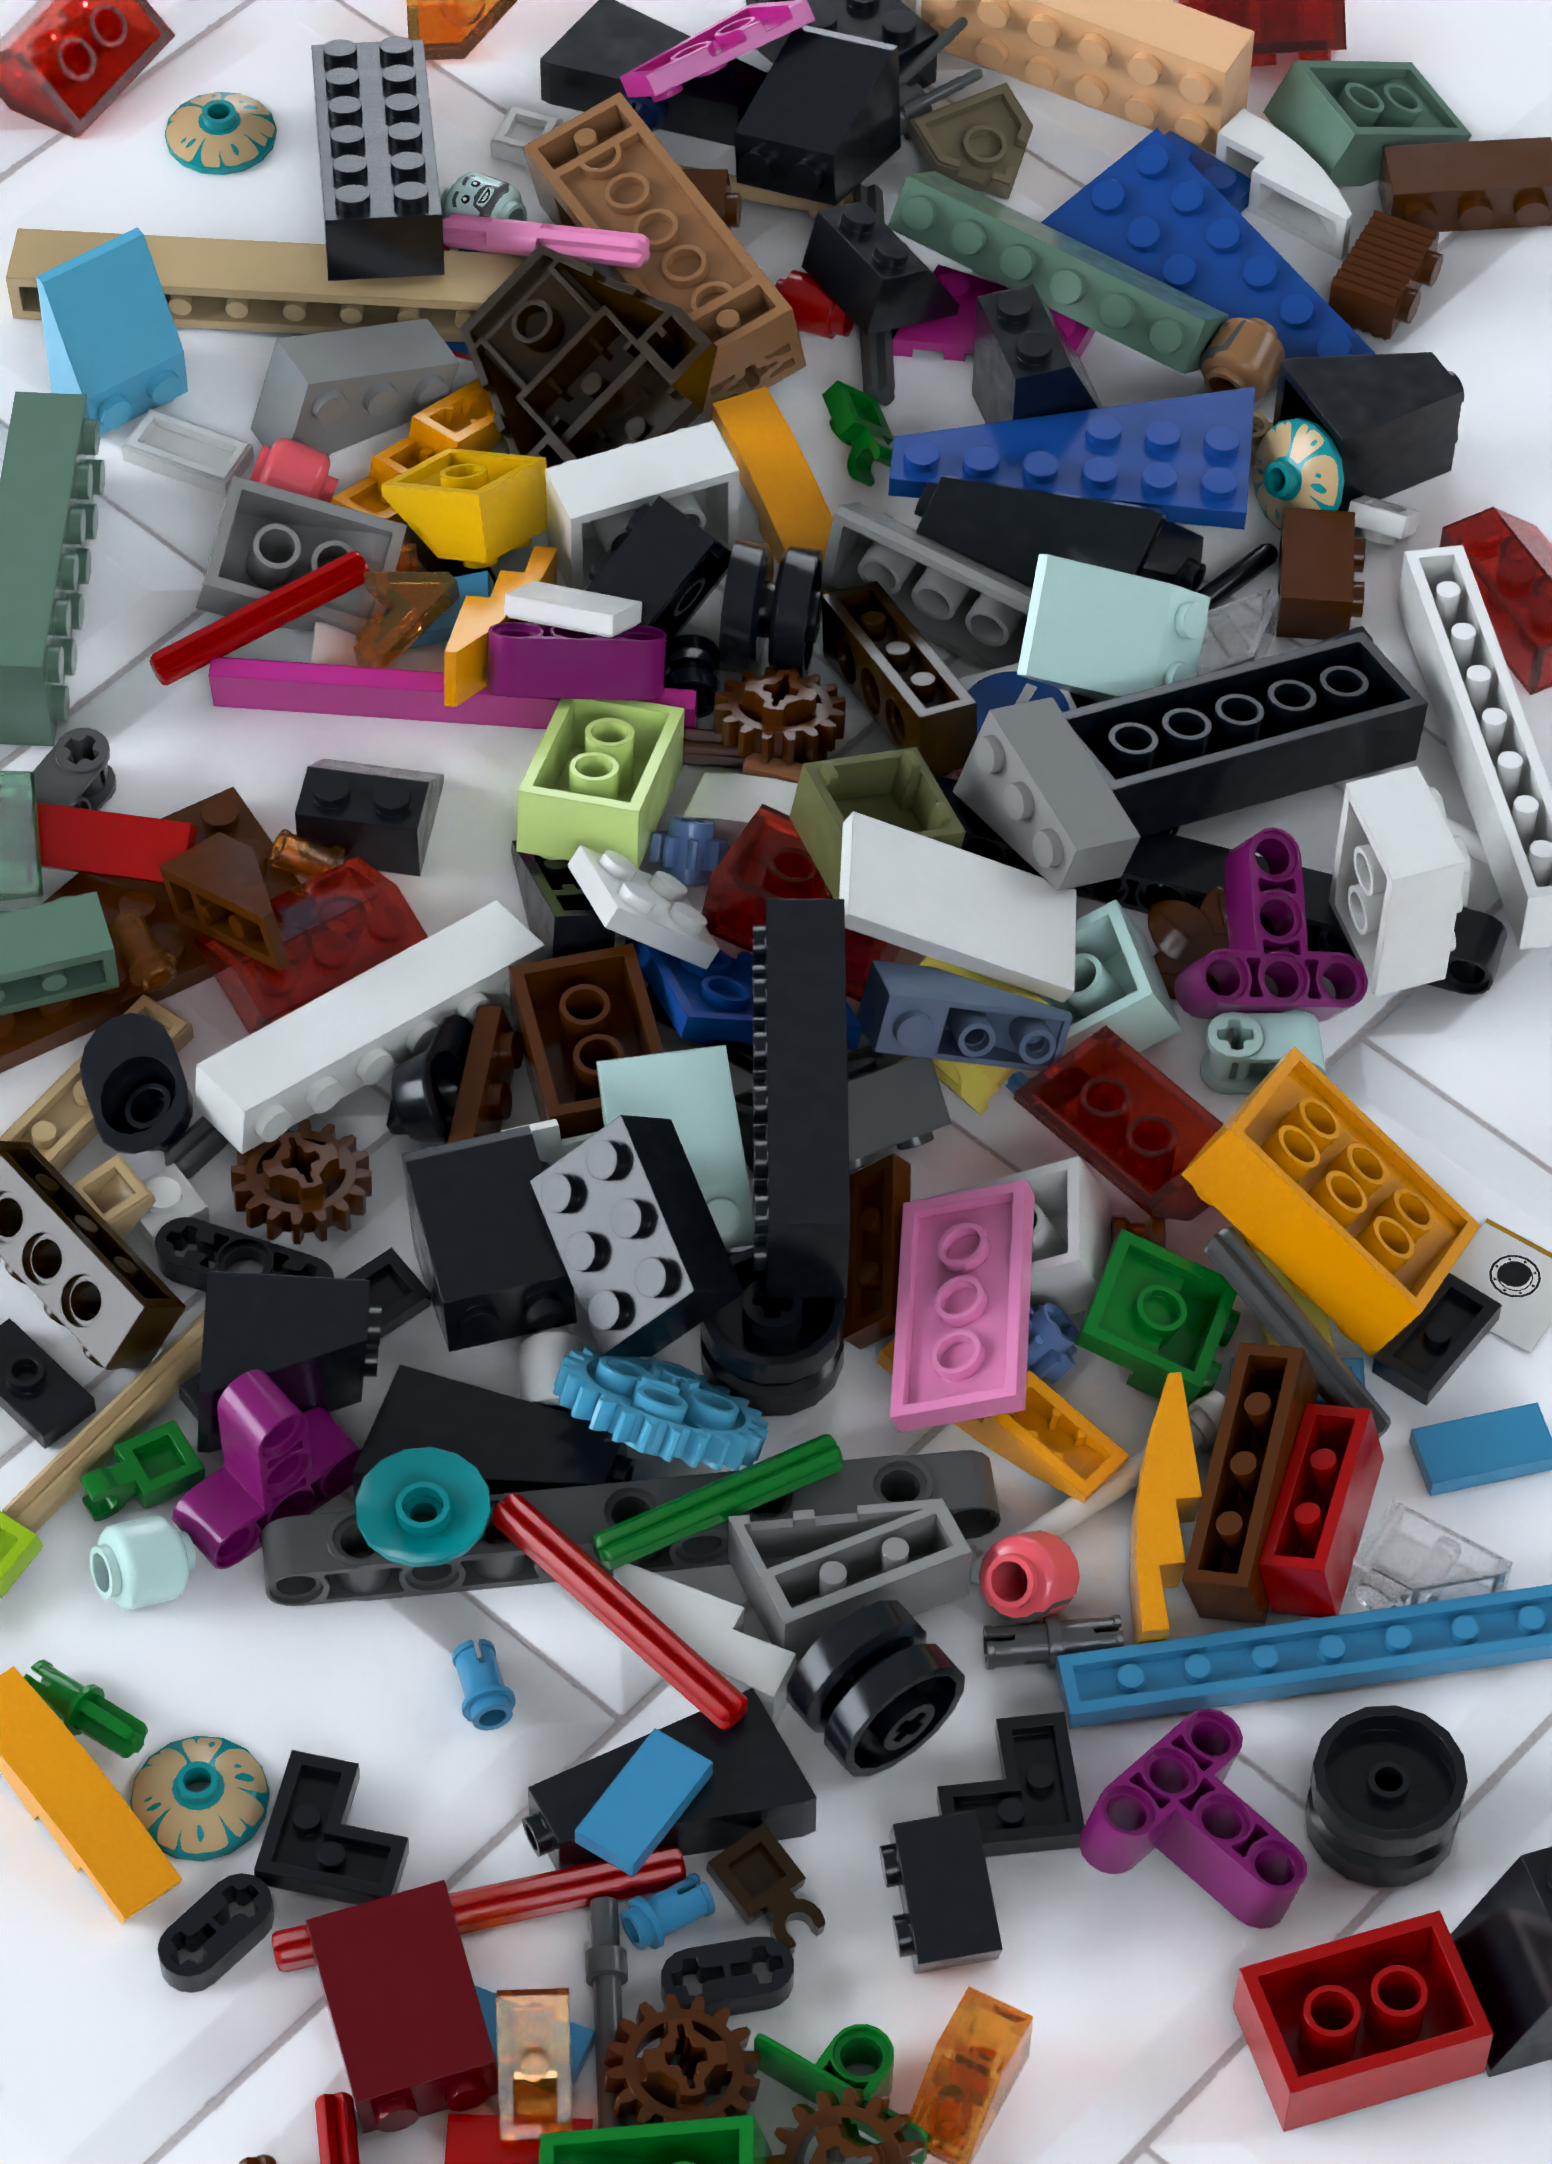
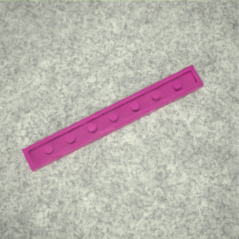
(383, 694)

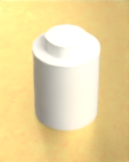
(540, 1363)

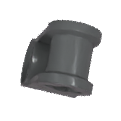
(76, 771)

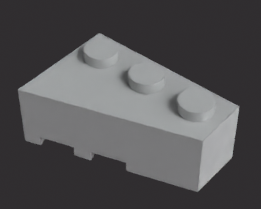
(352, 383)
(1046, 796)
(820, 1569)

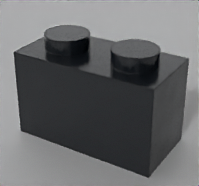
(942, 1892)

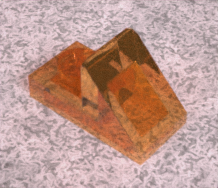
(413, 606)
(534, 2062)

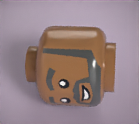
(1242, 356)

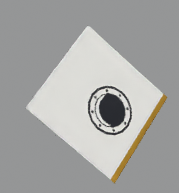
(1514, 1275)

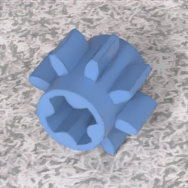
(688, 849)
(1050, 1342)

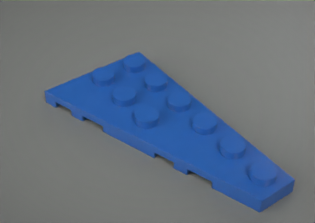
(1182, 231)
(1159, 454)

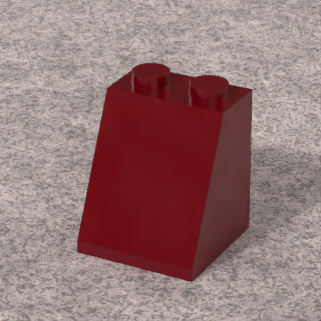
(404, 2007)

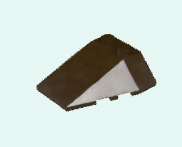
(584, 360)

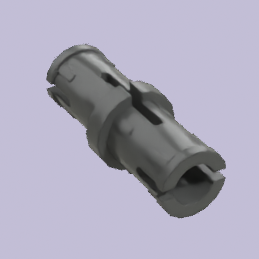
(1048, 1639)

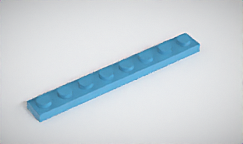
(1306, 1656)

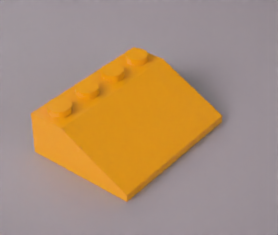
(1332, 1202)

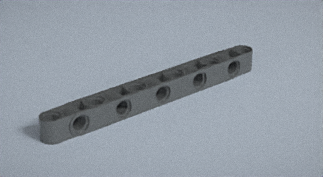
(312, 1563)

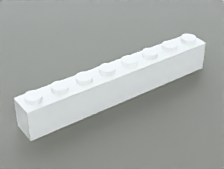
(1483, 732)

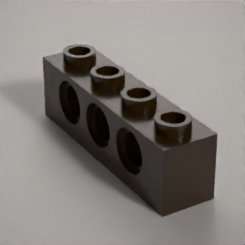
(898, 676)
(79, 1264)

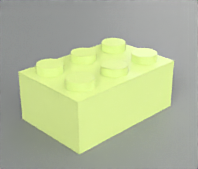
(600, 778)

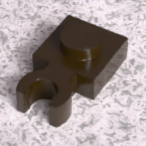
(761, 1880)

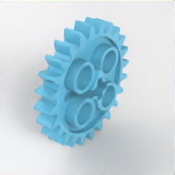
(661, 1409)

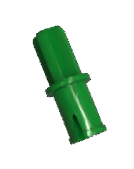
(88, 1711)

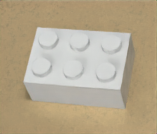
(598, 494)
(1397, 879)

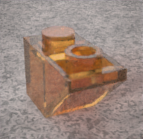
(971, 2075)

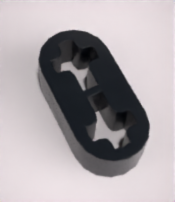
(222, 1938)
(728, 1977)

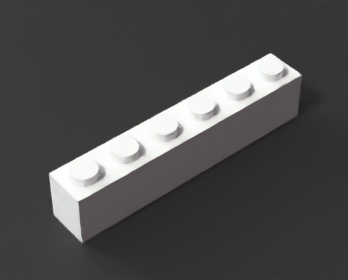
(360, 1028)

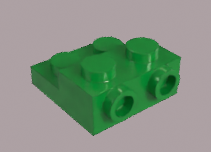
(1159, 1317)

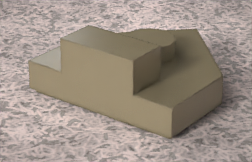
(976, 140)

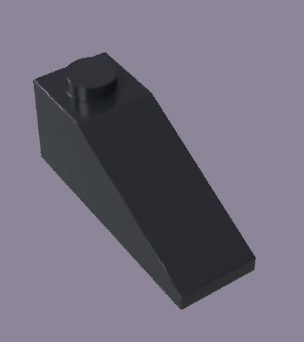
(558, 907)

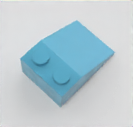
(111, 331)

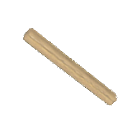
(113, 1425)

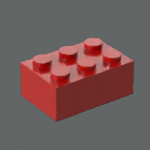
(1362, 2020)

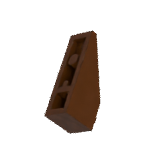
(224, 895)

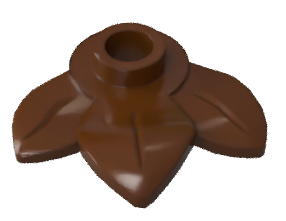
(1187, 934)

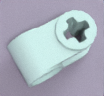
(1257, 1047)

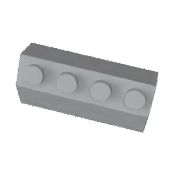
(937, 588)

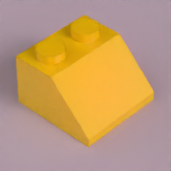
(472, 503)

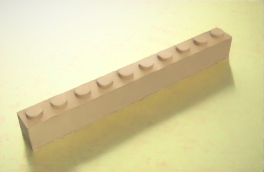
(271, 284)

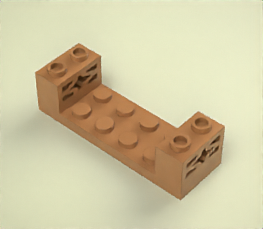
(618, 177)

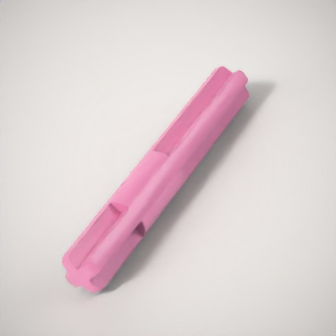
(523, 237)

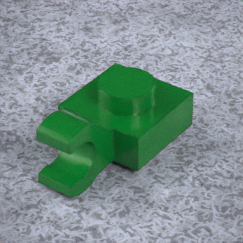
(860, 424)
(149, 1466)

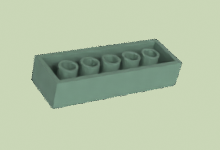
(43, 557)

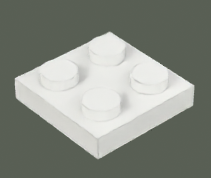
(643, 905)

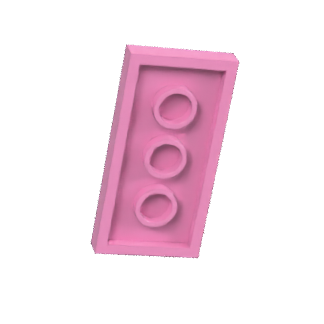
(963, 1306)

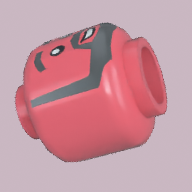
(1029, 1576)

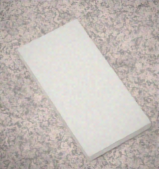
(958, 907)

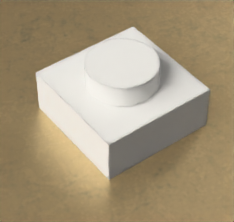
(1383, 520)
(174, 1200)

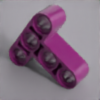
(571, 664)
(1257, 952)
(272, 1469)
(1183, 1809)

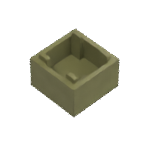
(881, 785)

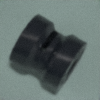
(693, 665)

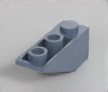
(957, 1019)

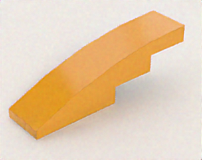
(456, 422)
(774, 472)
(468, 644)
(1045, 1439)
(1164, 1498)
(78, 1802)

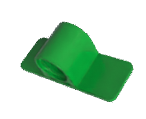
(851, 2045)

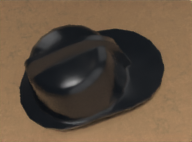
(429, 1084)
(135, 1085)

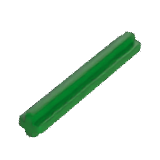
(717, 1501)

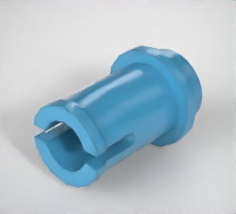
(486, 1698)
(664, 1913)

